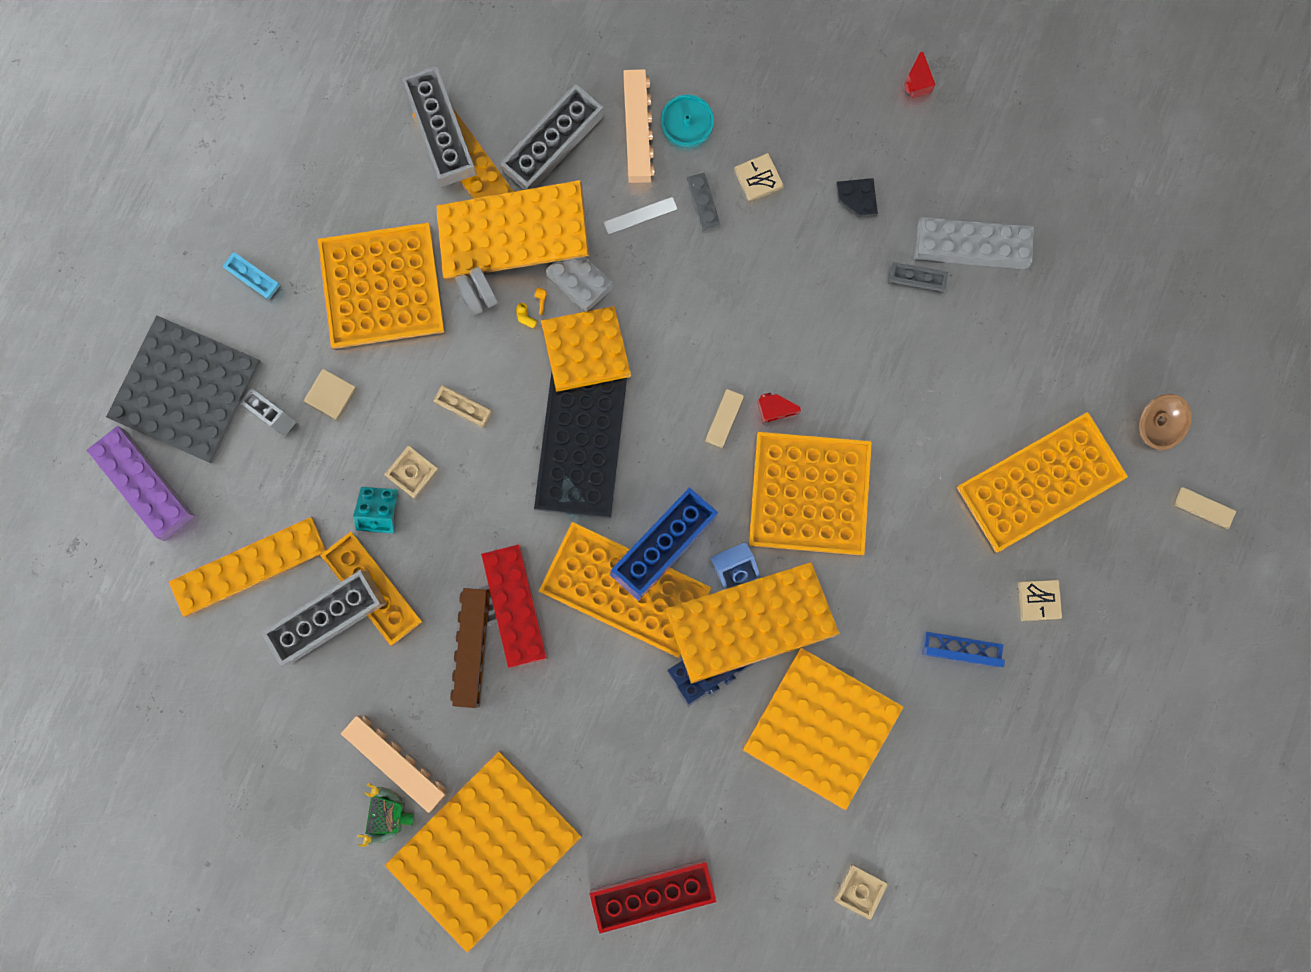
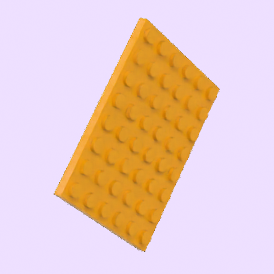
(483, 851)

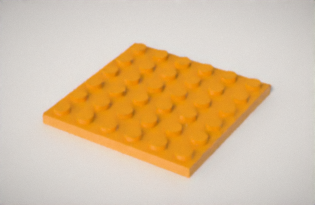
(380, 285)
(810, 493)
(823, 728)

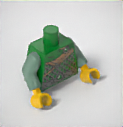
(384, 816)

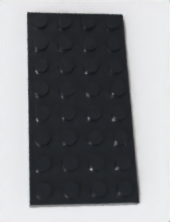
(584, 444)

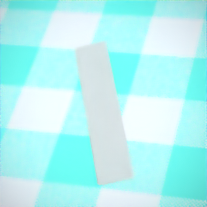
(640, 215)

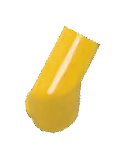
(523, 316)

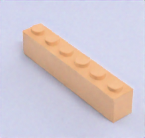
(637, 126)
(394, 763)

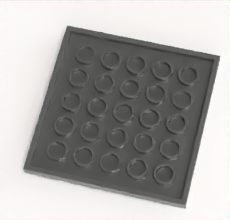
(183, 389)

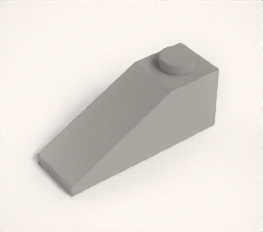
(267, 412)

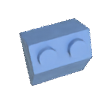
(735, 566)

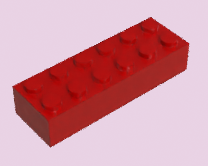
(514, 606)
(652, 896)

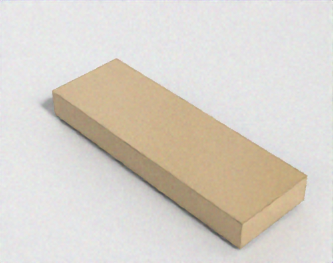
(462, 406)
(724, 418)
(1204, 508)

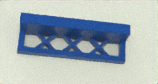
(964, 657)

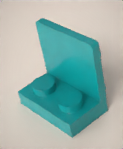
(375, 510)

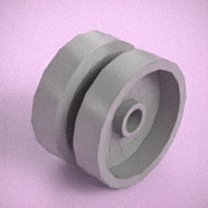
(475, 291)

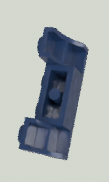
(695, 691)

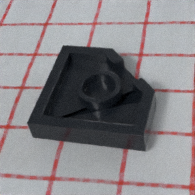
(858, 196)

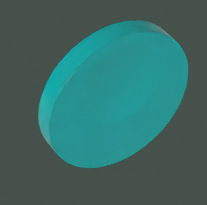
(687, 121)

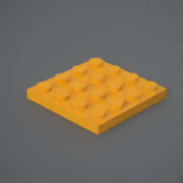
(585, 348)

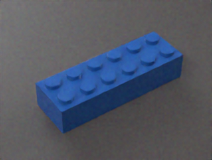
(663, 544)

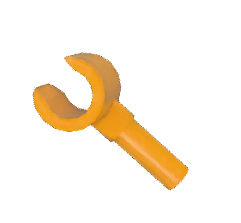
(541, 294)

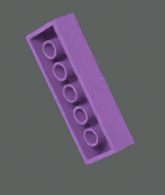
(140, 483)

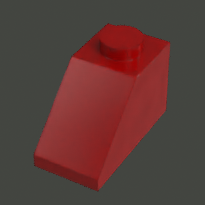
(920, 78)
(776, 407)

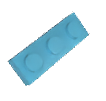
(251, 275)

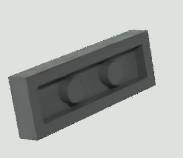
(703, 201)
(918, 276)

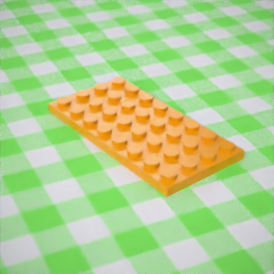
(513, 229)
(1041, 482)
(583, 581)
(751, 622)

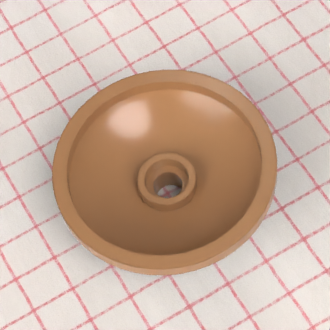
(1165, 421)

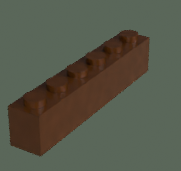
(471, 648)

